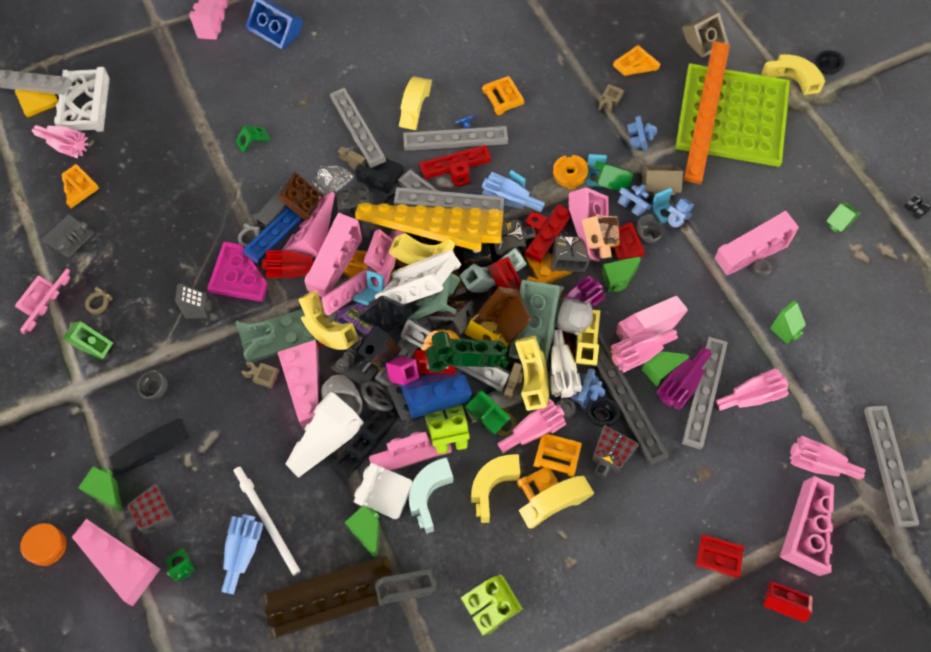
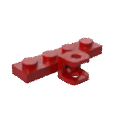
(456, 164)
(546, 231)

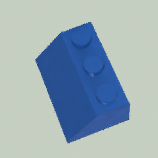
(273, 23)
(436, 393)

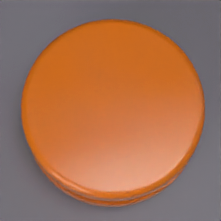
(43, 544)

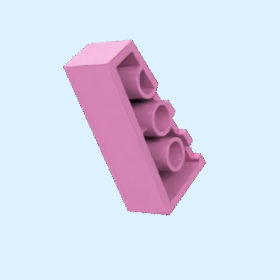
(208, 17)
(757, 243)
(334, 255)
(302, 376)
(810, 528)
(119, 564)

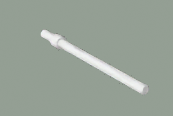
(247, 487)

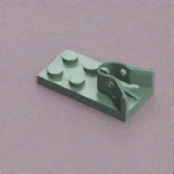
(434, 302)
(542, 306)
(273, 335)

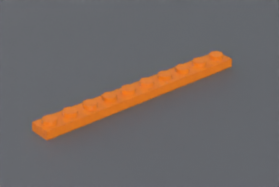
(706, 113)

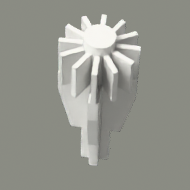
(563, 369)

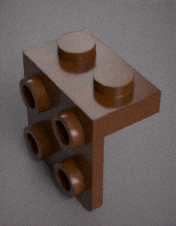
(508, 311)

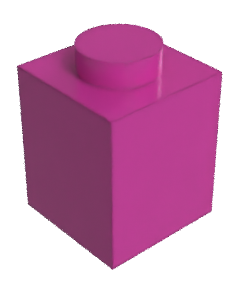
(402, 370)

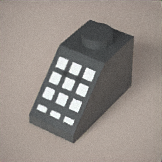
(192, 302)

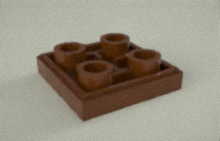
(300, 196)

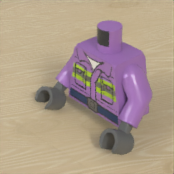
(351, 315)

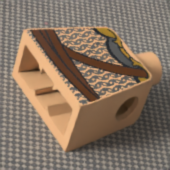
(602, 234)

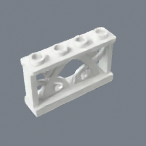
(95, 118)
(421, 278)

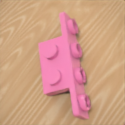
(378, 254)
(345, 292)
(38, 296)
(407, 452)

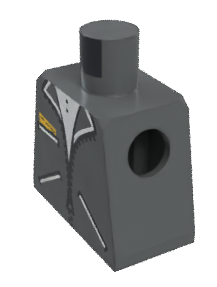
(513, 237)
(569, 254)

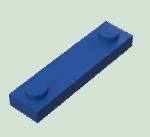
(272, 235)

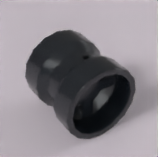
(917, 206)

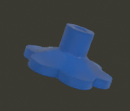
(465, 121)

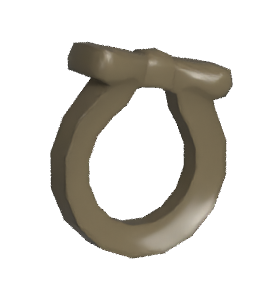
(99, 292)

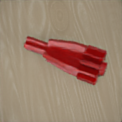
(286, 264)

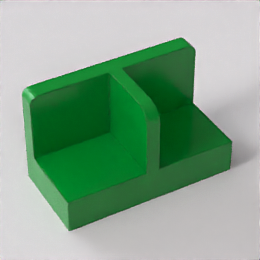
(613, 176)
(487, 412)

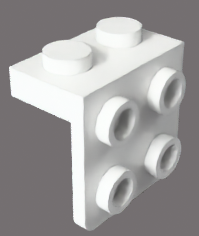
(383, 491)

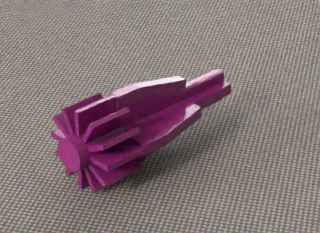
(587, 291)
(683, 381)

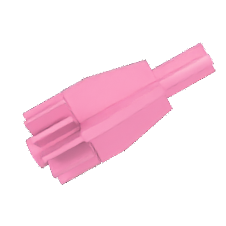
(63, 139)
(640, 349)
(756, 391)
(534, 426)
(822, 459)

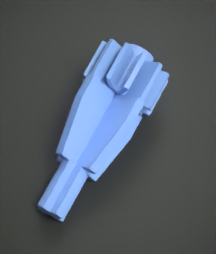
(513, 193)
(239, 548)

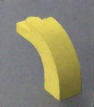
(798, 69)
(414, 95)
(411, 251)
(330, 334)
(587, 343)
(536, 380)
(496, 471)
(562, 495)

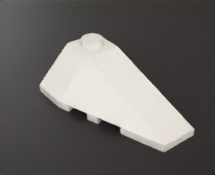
(328, 430)

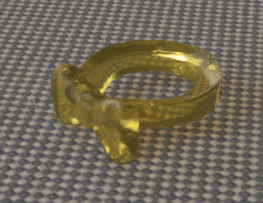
(514, 423)

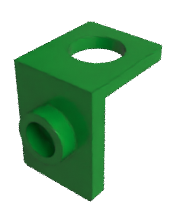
(251, 133)
(181, 570)

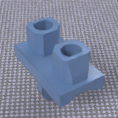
(638, 128)
(641, 205)
(680, 212)
(590, 389)

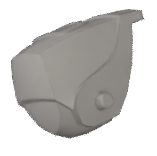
(573, 316)
(345, 390)

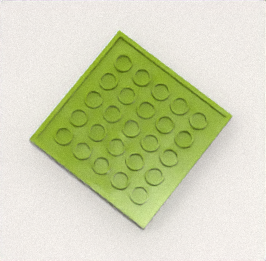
(747, 118)

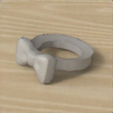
(247, 228)

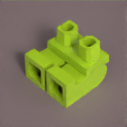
(448, 430)
(502, 601)

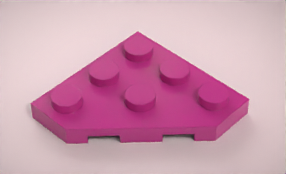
(237, 275)

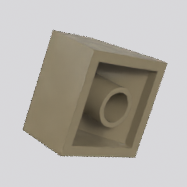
(704, 31)
(662, 177)

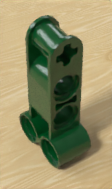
(463, 352)

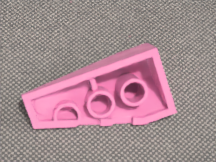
(583, 205)
(313, 230)
(653, 319)

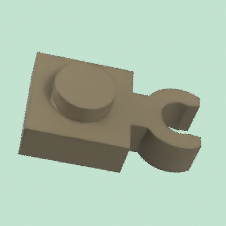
(610, 97)
(351, 157)
(262, 375)
(516, 377)

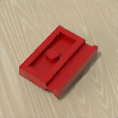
(629, 243)
(719, 556)

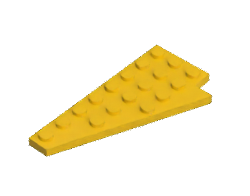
(463, 226)

